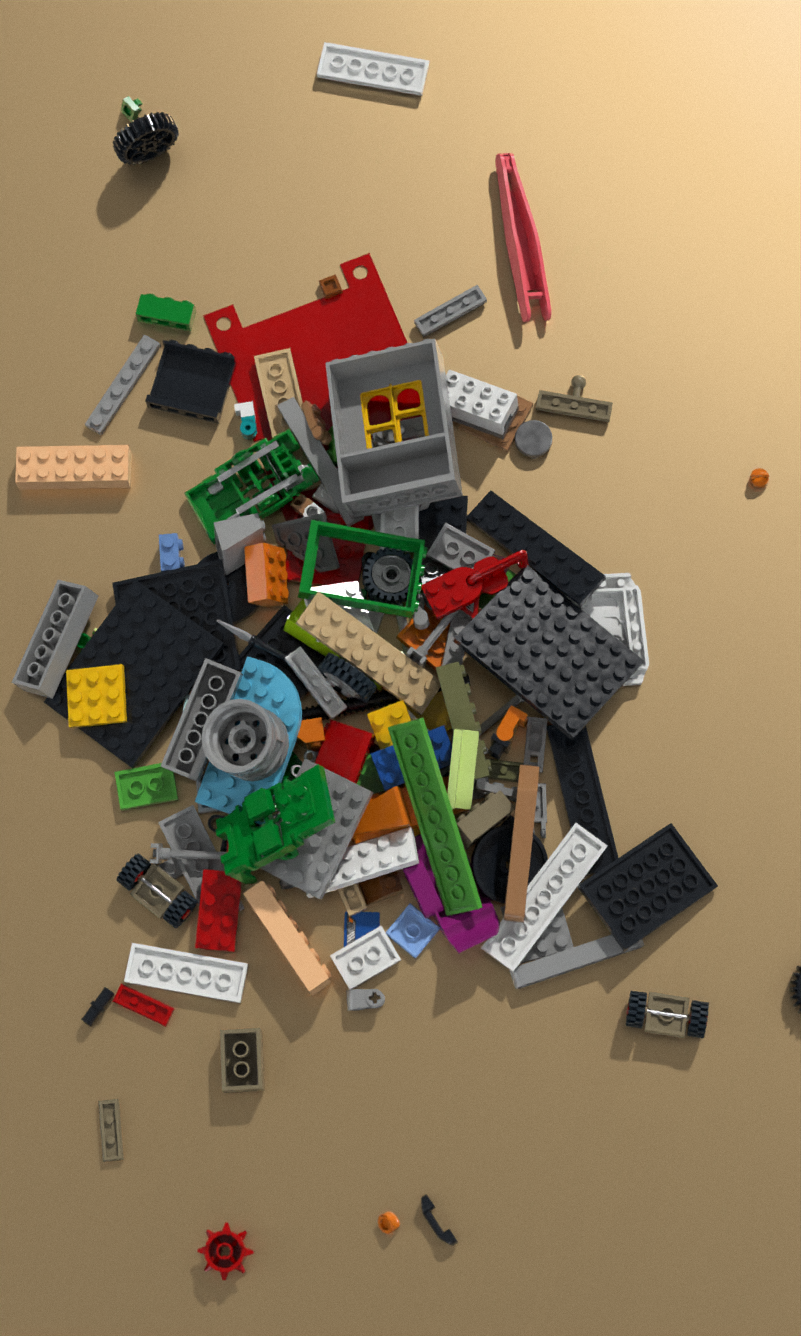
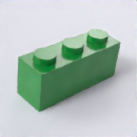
(166, 312)

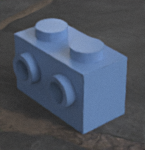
(170, 552)

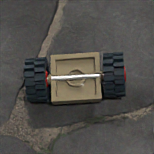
(157, 890)
(667, 1014)

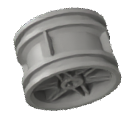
(221, 726)

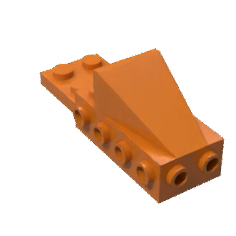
(389, 814)

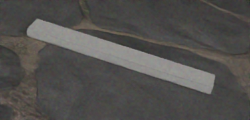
(316, 455)

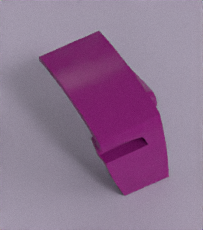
(460, 929)

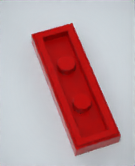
(143, 1005)

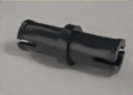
(97, 1006)

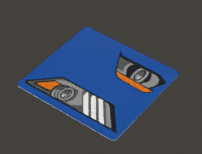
(359, 925)

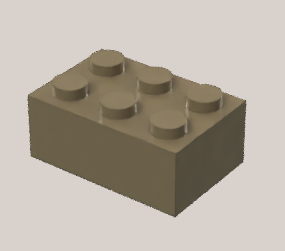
(483, 818)
(242, 1060)

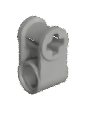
(360, 999)

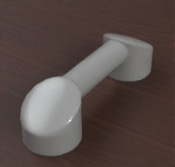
(420, 617)

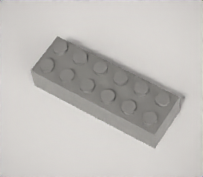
(55, 639)
(212, 687)

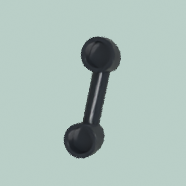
(447, 1236)

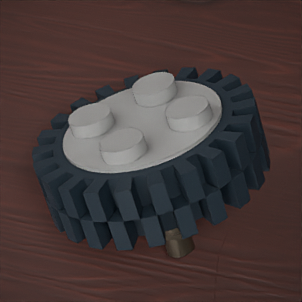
(347, 678)

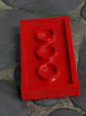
(218, 911)

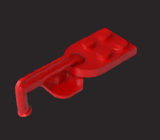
(453, 593)

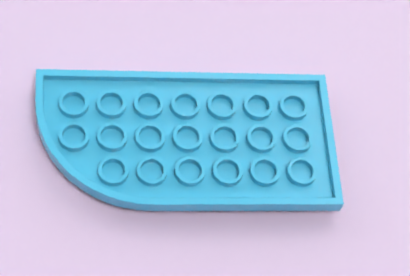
(275, 692)

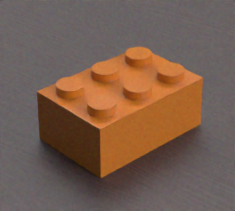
(266, 575)

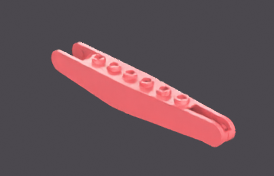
(521, 239)

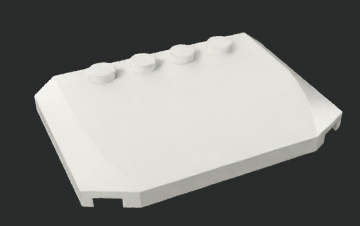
(620, 611)

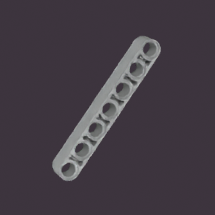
(568, 961)

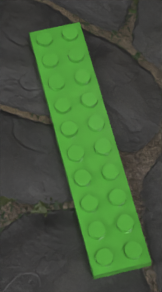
(435, 816)

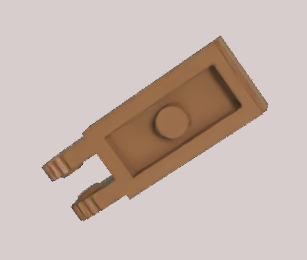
(316, 423)

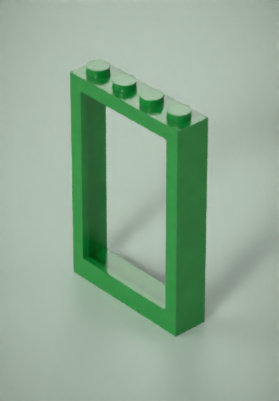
(370, 537)

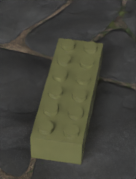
(461, 710)

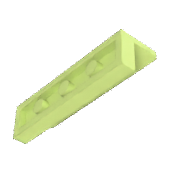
(462, 768)

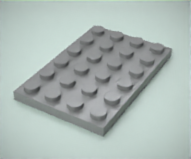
(324, 850)

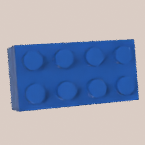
(388, 765)

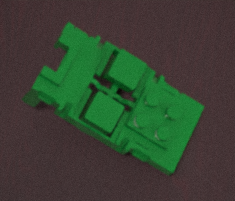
(304, 812)

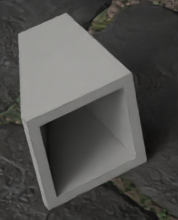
(234, 535)

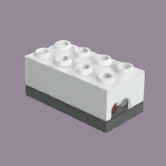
(481, 404)

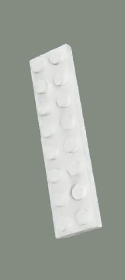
(546, 896)

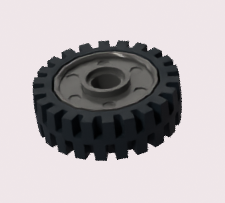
(375, 579)

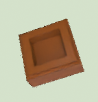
(330, 286)

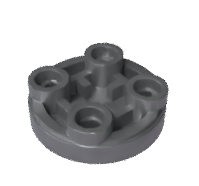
(533, 438)

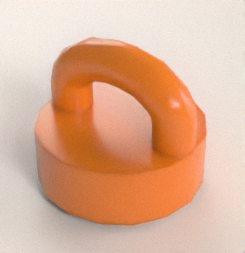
(759, 478)
(388, 1222)

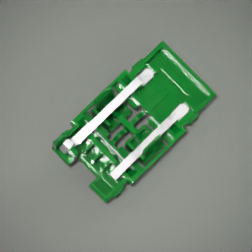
(220, 495)

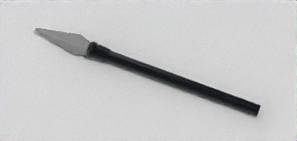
(260, 644)

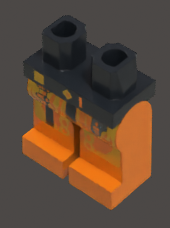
(504, 738)

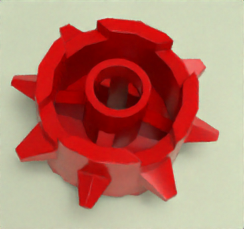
(226, 1239)

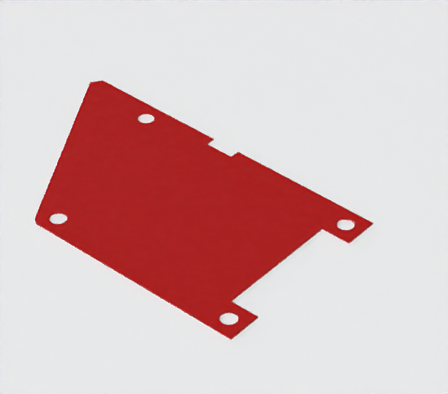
(316, 334)

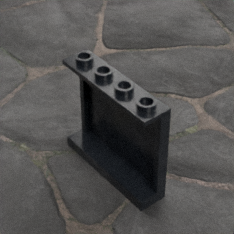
(192, 381)

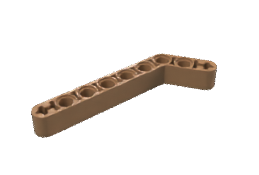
(521, 843)

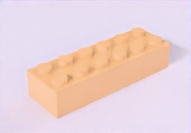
(73, 467)
(290, 942)

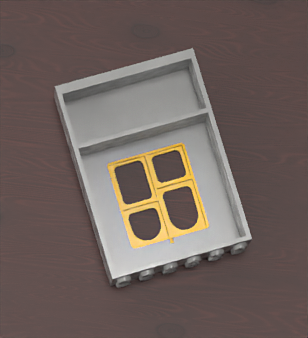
(399, 472)

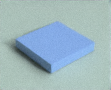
(412, 931)

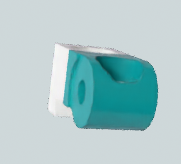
(248, 426)

